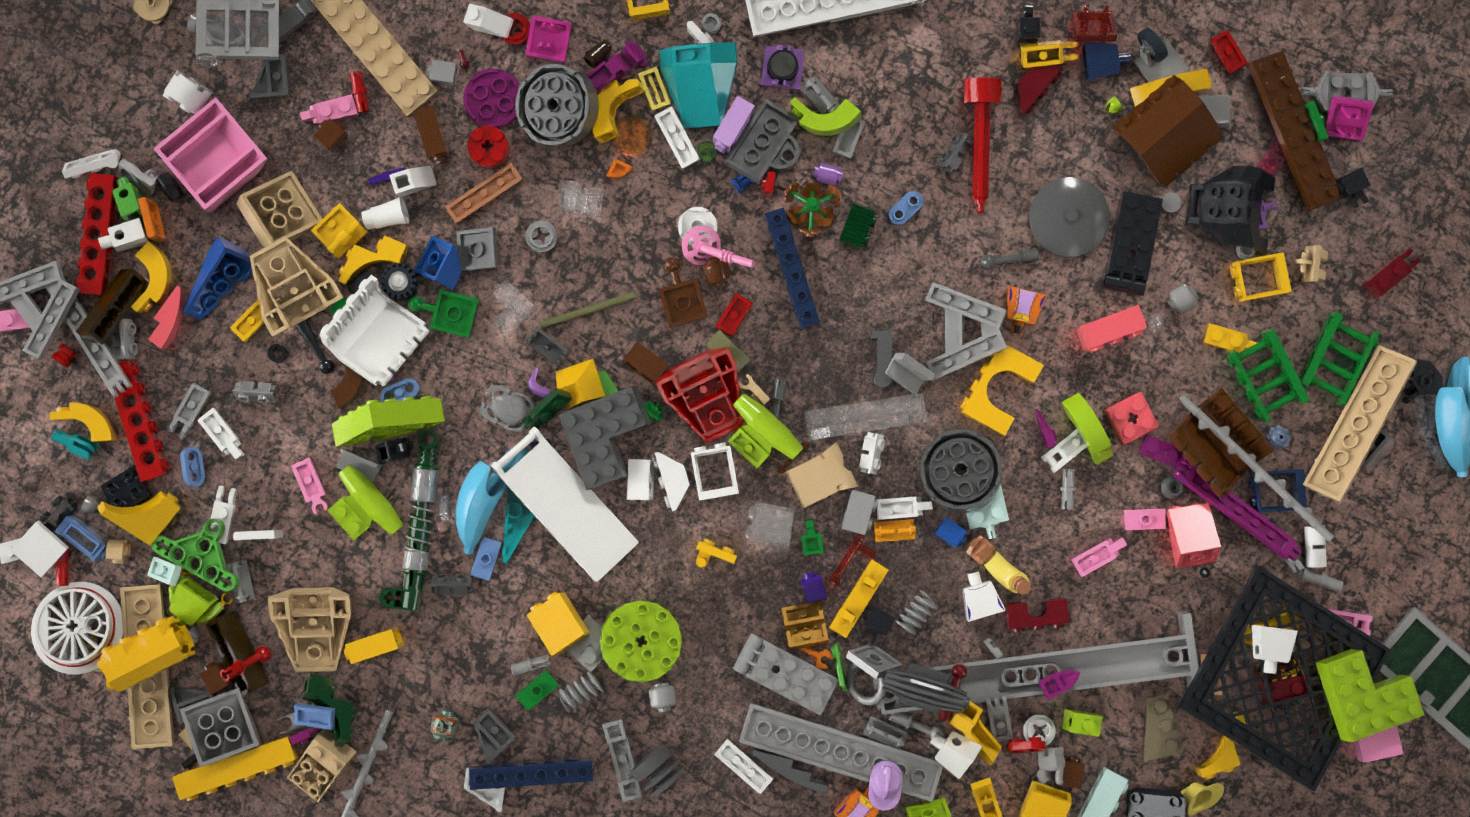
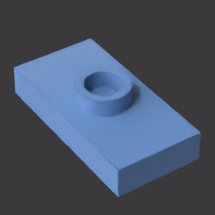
(486, 558)
(314, 716)

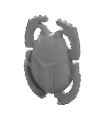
(507, 408)

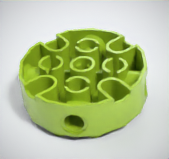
(658, 631)

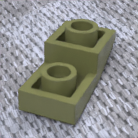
(721, 340)

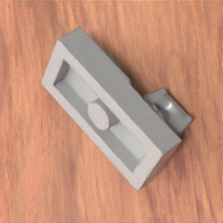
(144, 181)

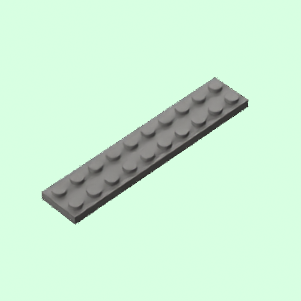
(836, 749)

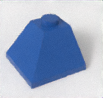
(440, 263)

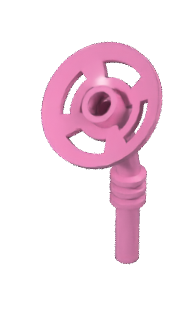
(706, 248)

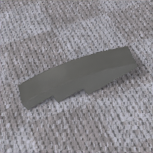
(784, 767)

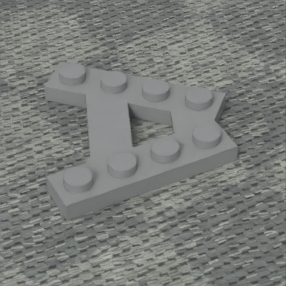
(45, 323)
(958, 354)

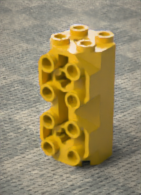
(145, 654)

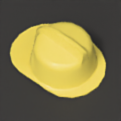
(1202, 797)

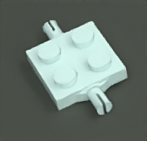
(989, 515)

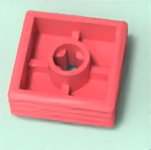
(1119, 413)

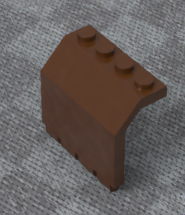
(1169, 130)
(1209, 453)

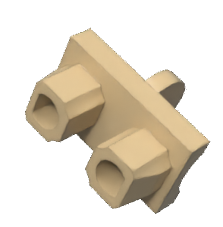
(1310, 264)

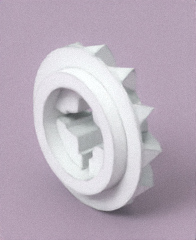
(1039, 720)

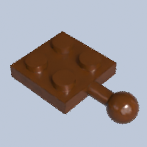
(682, 300)

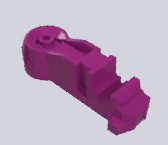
(618, 66)

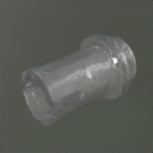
(443, 508)

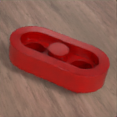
(1021, 746)

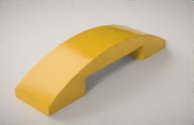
(1196, 80)

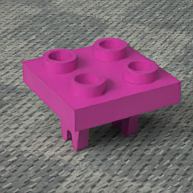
(548, 39)
(1348, 117)

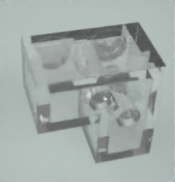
(581, 201)
(517, 308)

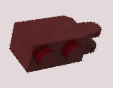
(1390, 274)

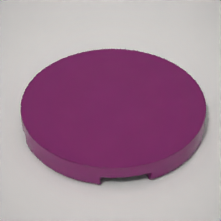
(491, 98)

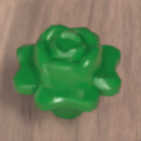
(654, 410)

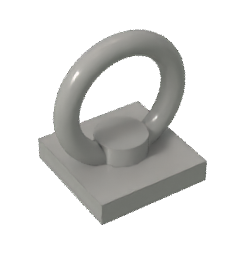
(873, 662)

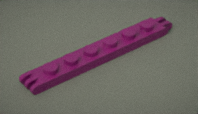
(1240, 513)

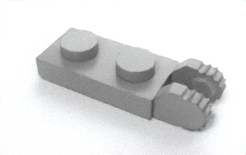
(189, 409)

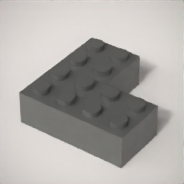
(593, 431)

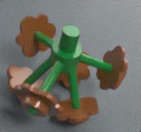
(812, 199)

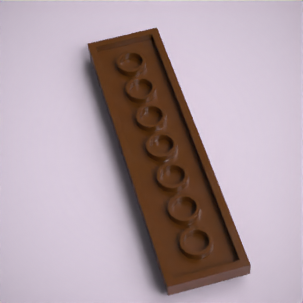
(1295, 131)

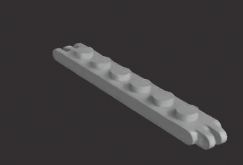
(99, 355)

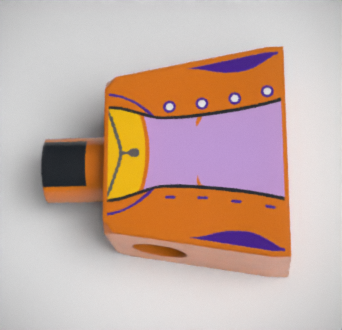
(1022, 308)
(856, 805)

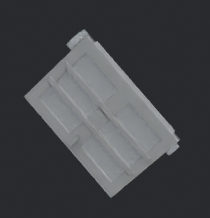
(236, 30)

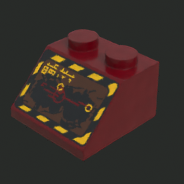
(1285, 683)

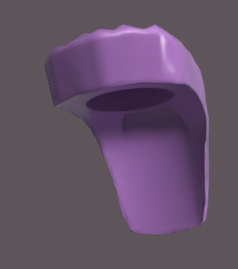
(535, 388)

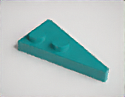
(516, 524)

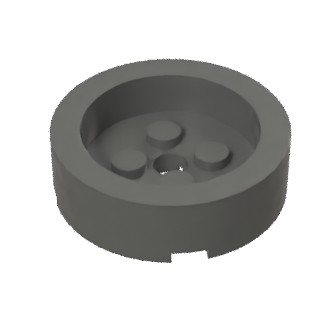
(576, 108)
(973, 488)

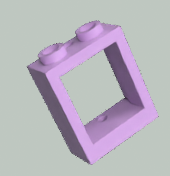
(733, 125)

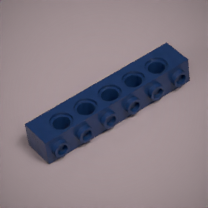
(792, 268)
(530, 773)

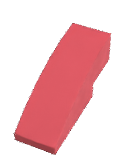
(169, 319)

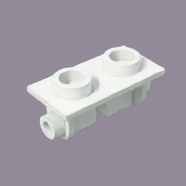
(874, 444)

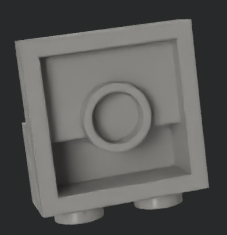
(122, 340)

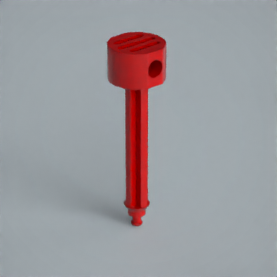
(982, 93)

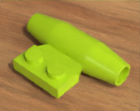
(761, 433)
(363, 506)

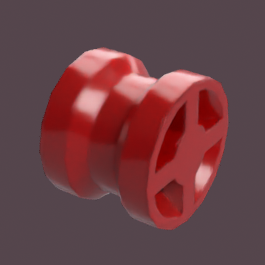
(64, 355)

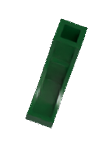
(320, 692)

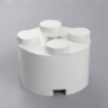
(187, 92)

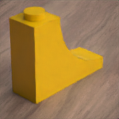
(144, 520)

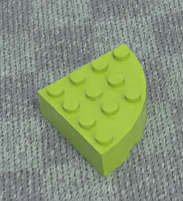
(387, 420)

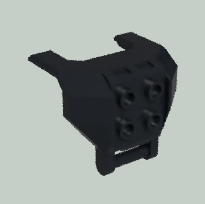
(1232, 206)

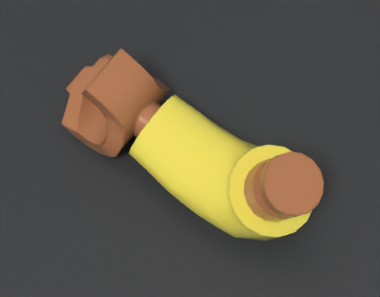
(1005, 573)

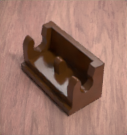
(645, 363)

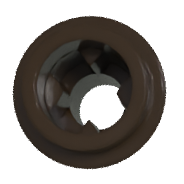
(597, 54)

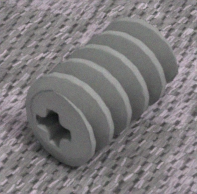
(917, 613)
(580, 692)

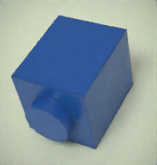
(951, 532)

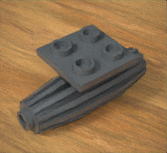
(925, 689)

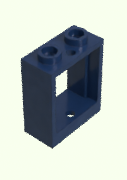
(1298, 490)

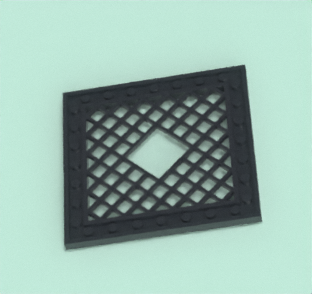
(1222, 650)

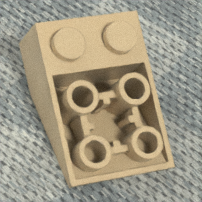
(321, 765)

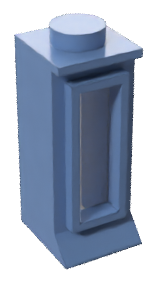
(83, 538)

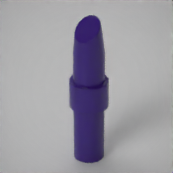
(383, 177)

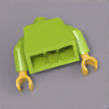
(193, 602)

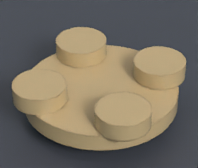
(152, 9)

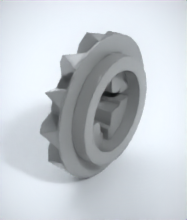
(533, 232)

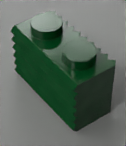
(858, 225)

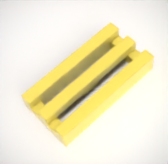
(660, 104)

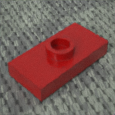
(1228, 52)
(768, 184)
(734, 315)

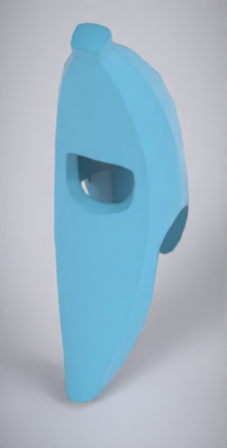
(1453, 417)
(478, 500)

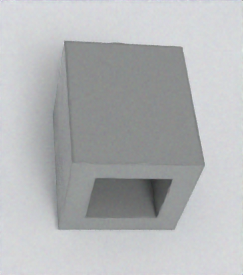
(443, 72)

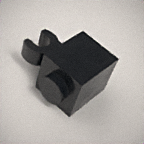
(1028, 27)
(1352, 185)
(393, 450)
(878, 621)

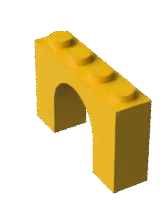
(978, 405)

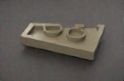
(1160, 729)

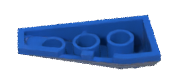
(221, 272)

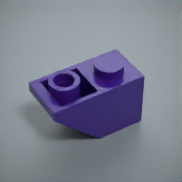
(813, 587)

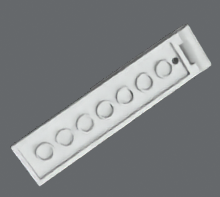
(783, 15)

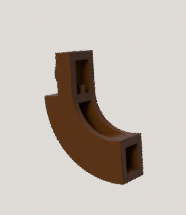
(348, 389)

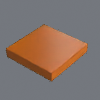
(152, 219)

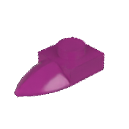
(1049, 436)
(1058, 682)
(304, 736)

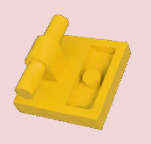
(339, 231)
(708, 548)

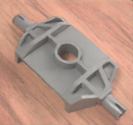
(1358, 84)

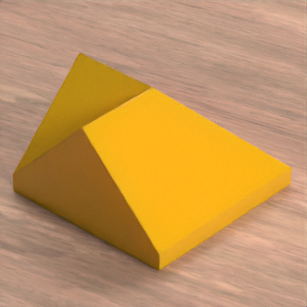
(581, 382)

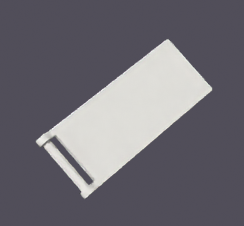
(565, 507)

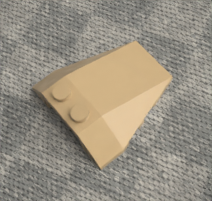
(290, 286)
(311, 625)

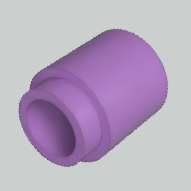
(828, 174)

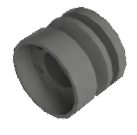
(658, 771)

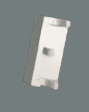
(640, 479)

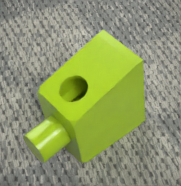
(1082, 722)

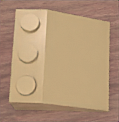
(278, 209)

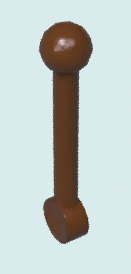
(781, 469)

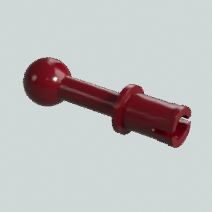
(958, 672)

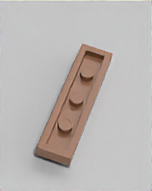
(484, 193)

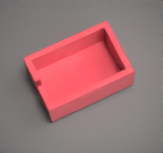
(1111, 329)

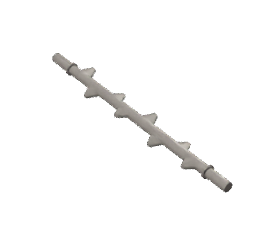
(1260, 474)
(366, 760)

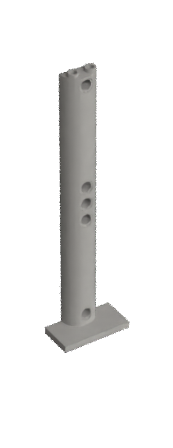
(1097, 667)

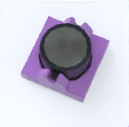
(783, 65)

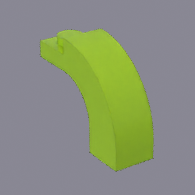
(826, 124)
(1089, 427)

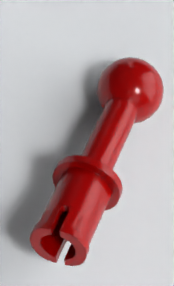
(239, 667)

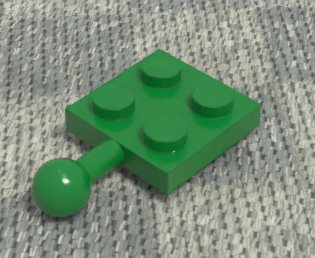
(451, 313)

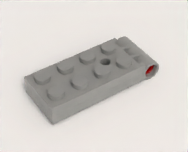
(794, 680)

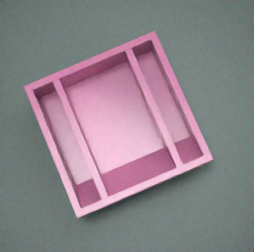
(211, 155)

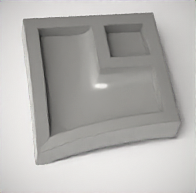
(587, 649)

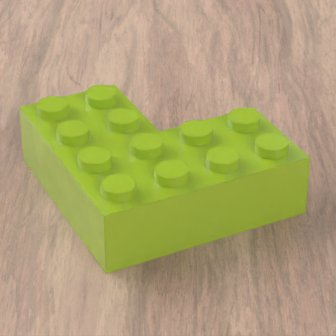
(1358, 703)

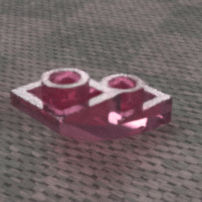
(1272, 157)

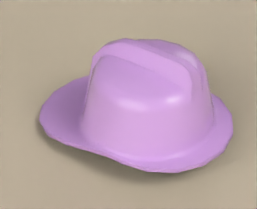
(885, 785)

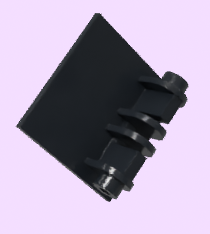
(125, 489)

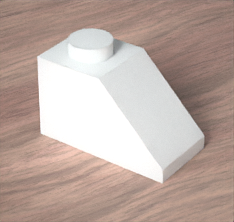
(488, 21)

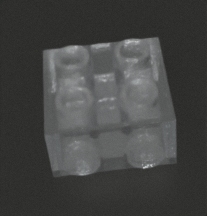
(770, 525)

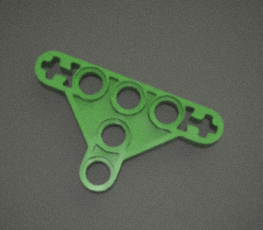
(192, 549)

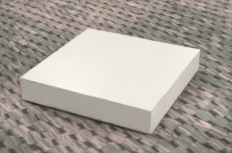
(261, 534)
(39, 548)

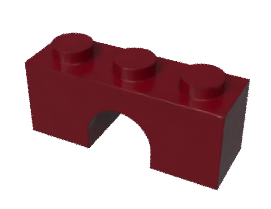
(1054, 614)

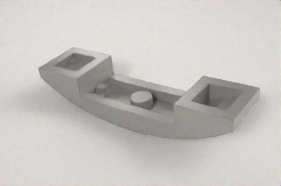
(622, 759)

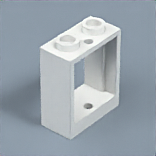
(718, 448)

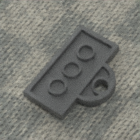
(765, 142)

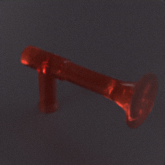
(853, 548)

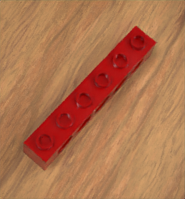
(102, 263)
(148, 426)

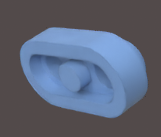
(906, 208)
(400, 390)
(193, 466)

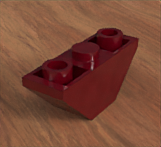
(1034, 86)

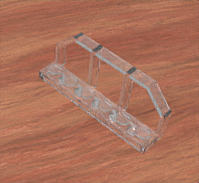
(866, 416)

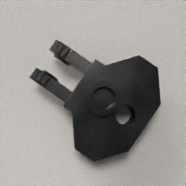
(1423, 381)

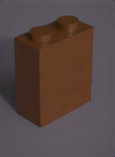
(432, 135)

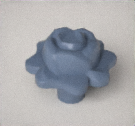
(1278, 437)

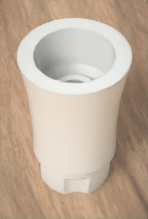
(386, 214)

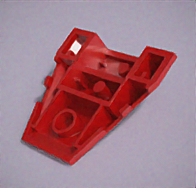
(704, 393)

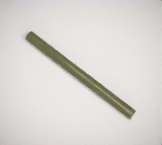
(587, 310)

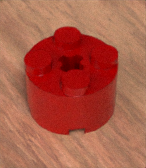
(495, 156)

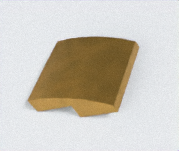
(805, 625)

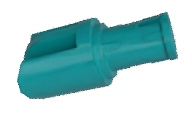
(75, 444)

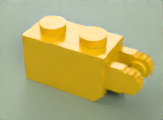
(1046, 53)

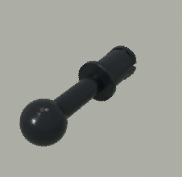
(325, 364)

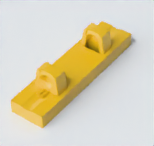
(858, 598)

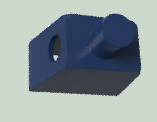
(1102, 60)

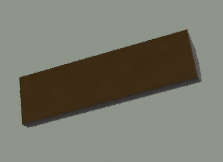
(111, 306)
(234, 645)

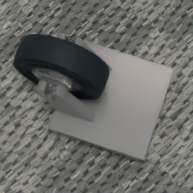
(1157, 57)

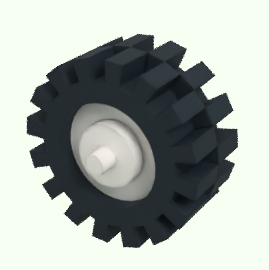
(399, 281)

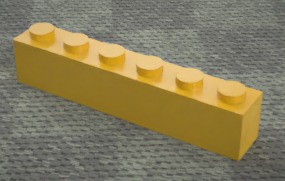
(235, 767)

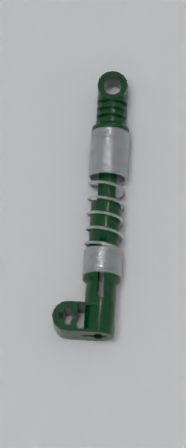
(416, 556)

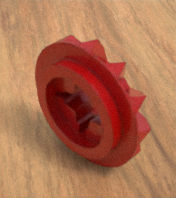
(523, 25)

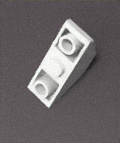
(673, 479)

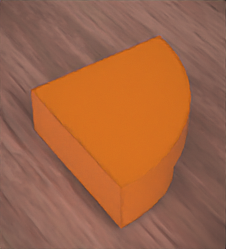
(619, 169)

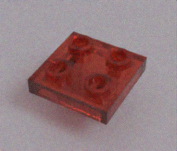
(1094, 25)

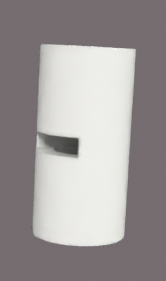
(1315, 548)

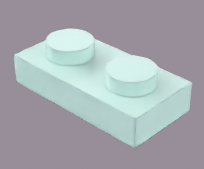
(164, 571)

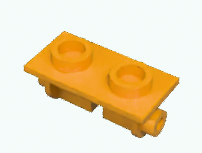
(894, 530)

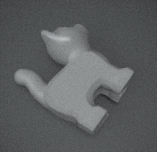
(1050, 761)

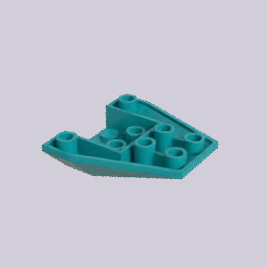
(699, 81)

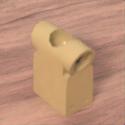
(821, 476)

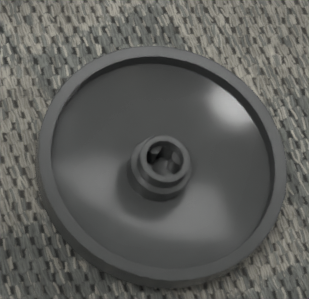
(1069, 217)

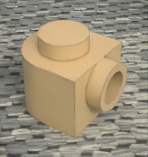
(117, 550)

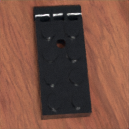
(1134, 232)

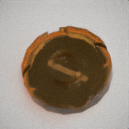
(633, 135)

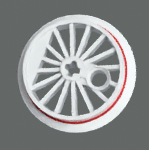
(42, 628)

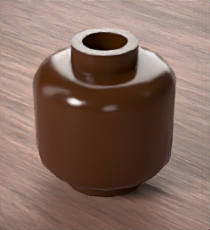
(716, 271)

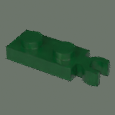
(547, 408)

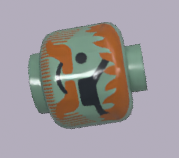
(444, 725)

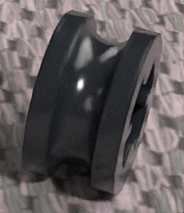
(281, 357)

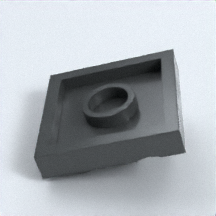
(477, 249)

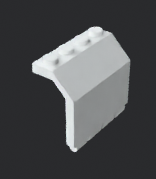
(373, 333)

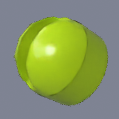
(1114, 106)

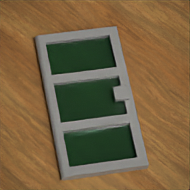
(1437, 669)

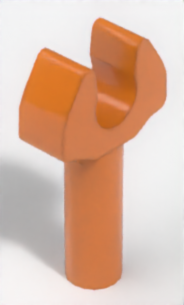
(817, 655)

